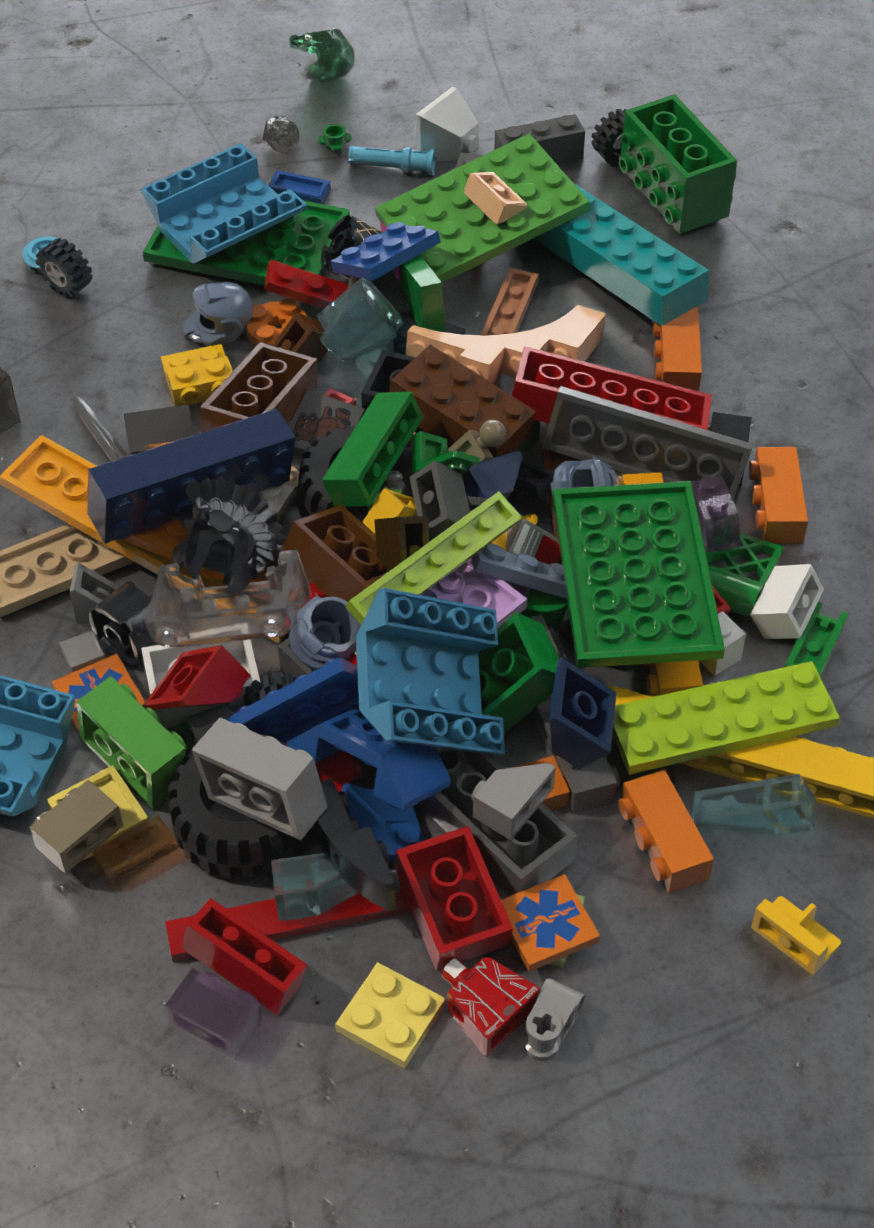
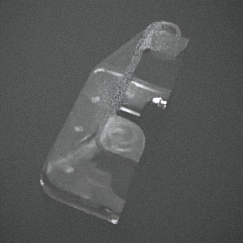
(190, 614)

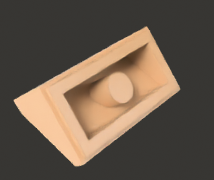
(493, 196)

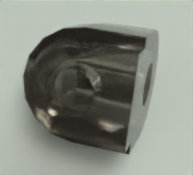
(281, 134)

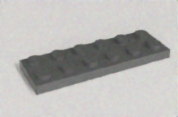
(642, 441)

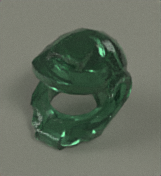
(332, 50)

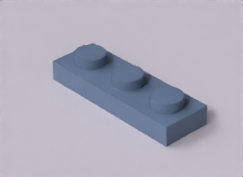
(520, 570)

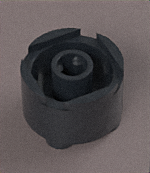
(122, 622)

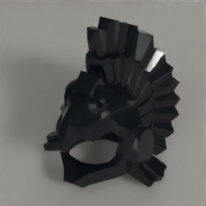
(228, 533)

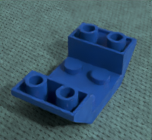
(404, 770)

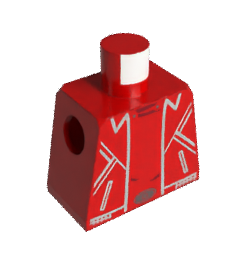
(488, 1001)

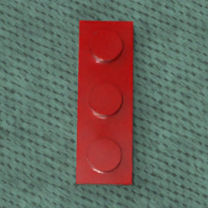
(302, 285)

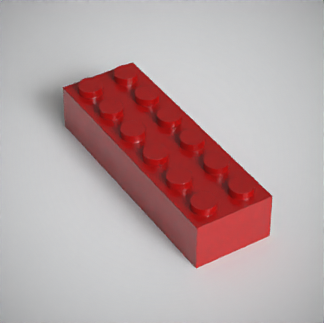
(544, 372)

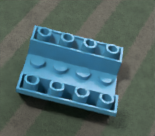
(217, 203)
(424, 672)
(32, 740)

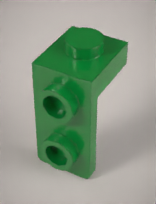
(429, 448)

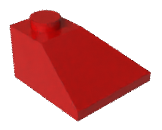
(200, 679)

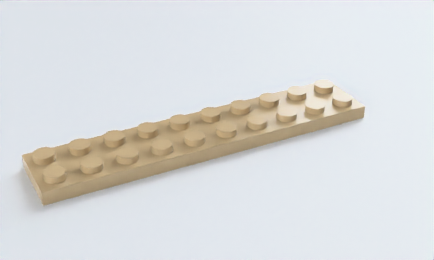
(47, 563)

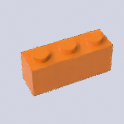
(679, 351)
(778, 495)
(666, 831)

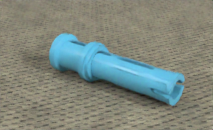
(407, 160)

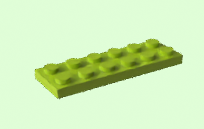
(722, 717)

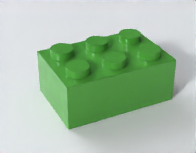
(130, 739)

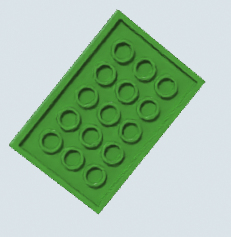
(465, 230)

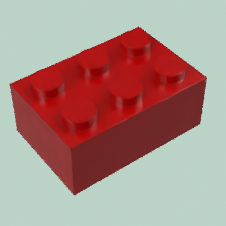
(452, 898)

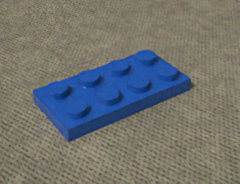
(304, 702)

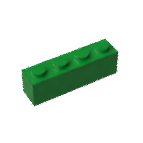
(372, 449)

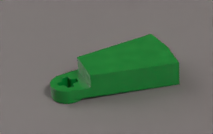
(423, 293)

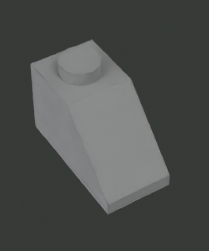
(512, 796)

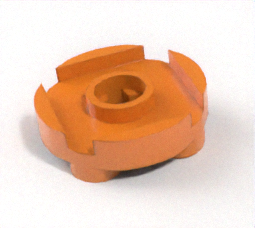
(265, 316)

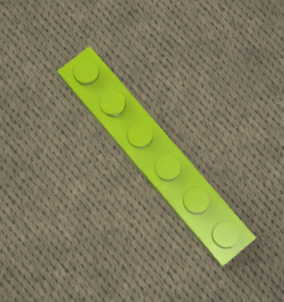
(442, 553)

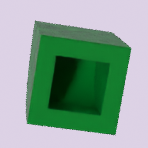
(549, 605)

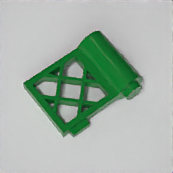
(731, 584)

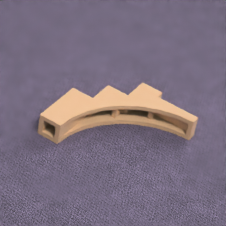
(493, 355)

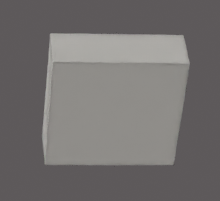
(81, 651)

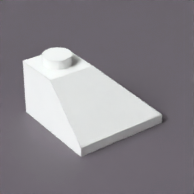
(447, 127)

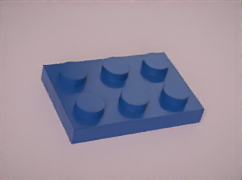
(385, 251)

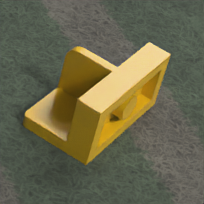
(795, 932)

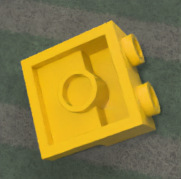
(195, 373)

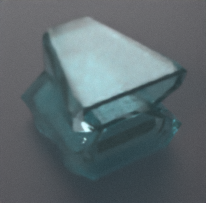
(358, 321)

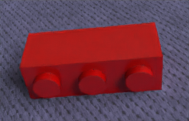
(244, 956)

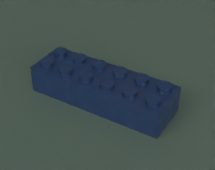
(152, 485)

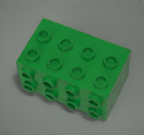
(677, 163)

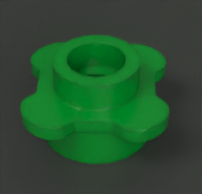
(334, 137)

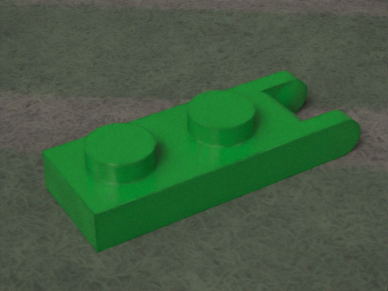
(818, 639)

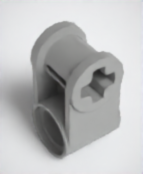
(552, 1015)

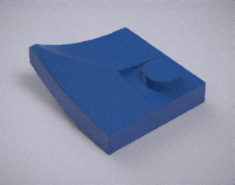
(387, 823)

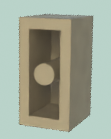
(76, 826)

